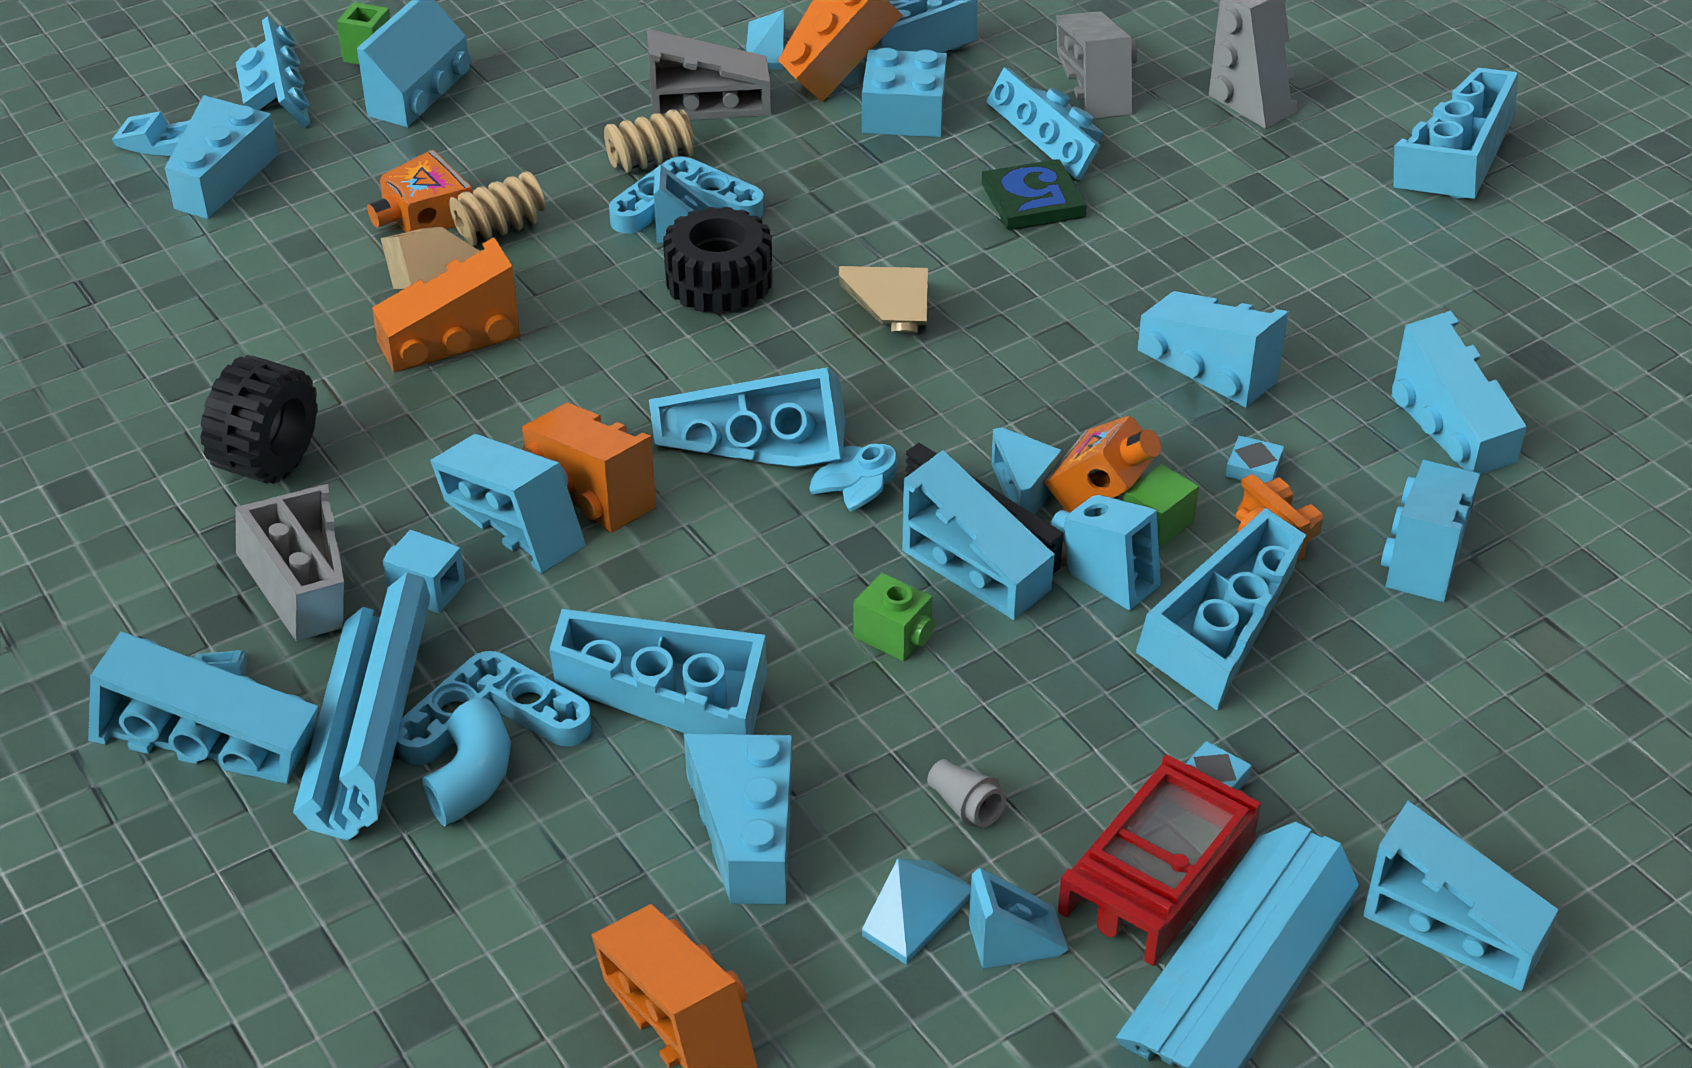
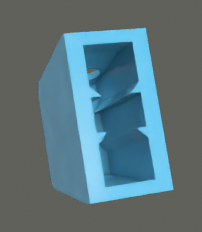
(1112, 548)

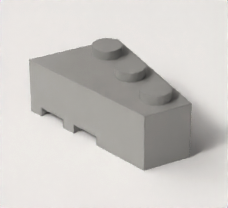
(1100, 60)
(1251, 61)
(706, 78)
(295, 559)

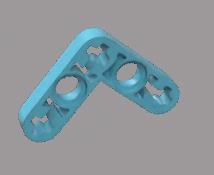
(635, 207)
(502, 691)

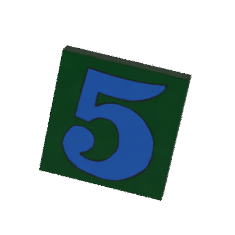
(1033, 194)

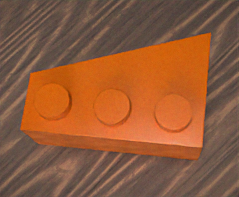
(834, 40)
(451, 313)
(604, 465)
(676, 990)

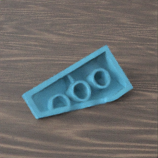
(769, 420)

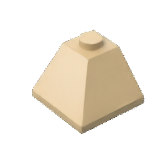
(889, 294)

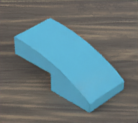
(149, 134)

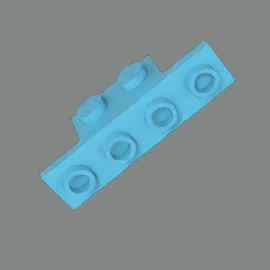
(273, 73)
(1048, 121)

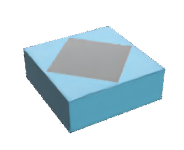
(1255, 458)
(1221, 765)

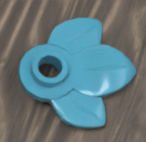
(858, 474)

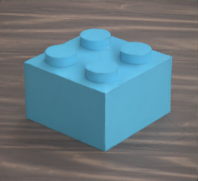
(904, 92)

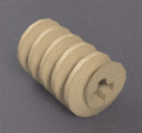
(649, 139)
(496, 206)

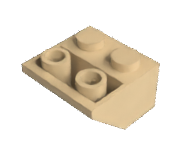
(422, 254)

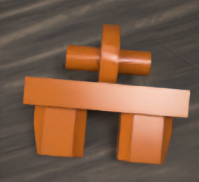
(1277, 498)

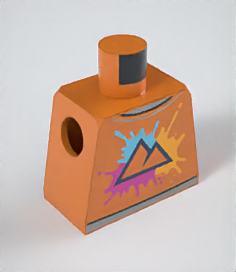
(418, 194)
(1115, 448)

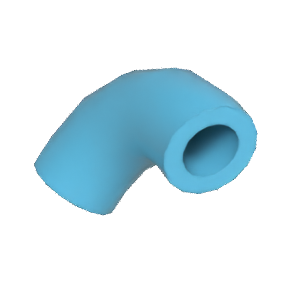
(476, 767)

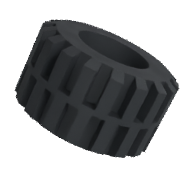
(718, 259)
(259, 419)

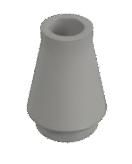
(971, 795)

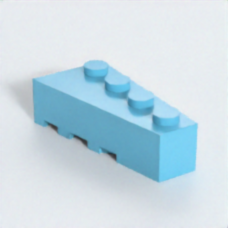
(1461, 139)
(663, 670)

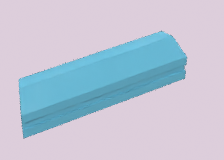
(362, 713)
(1245, 953)

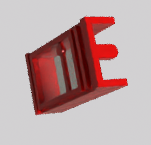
(1163, 854)

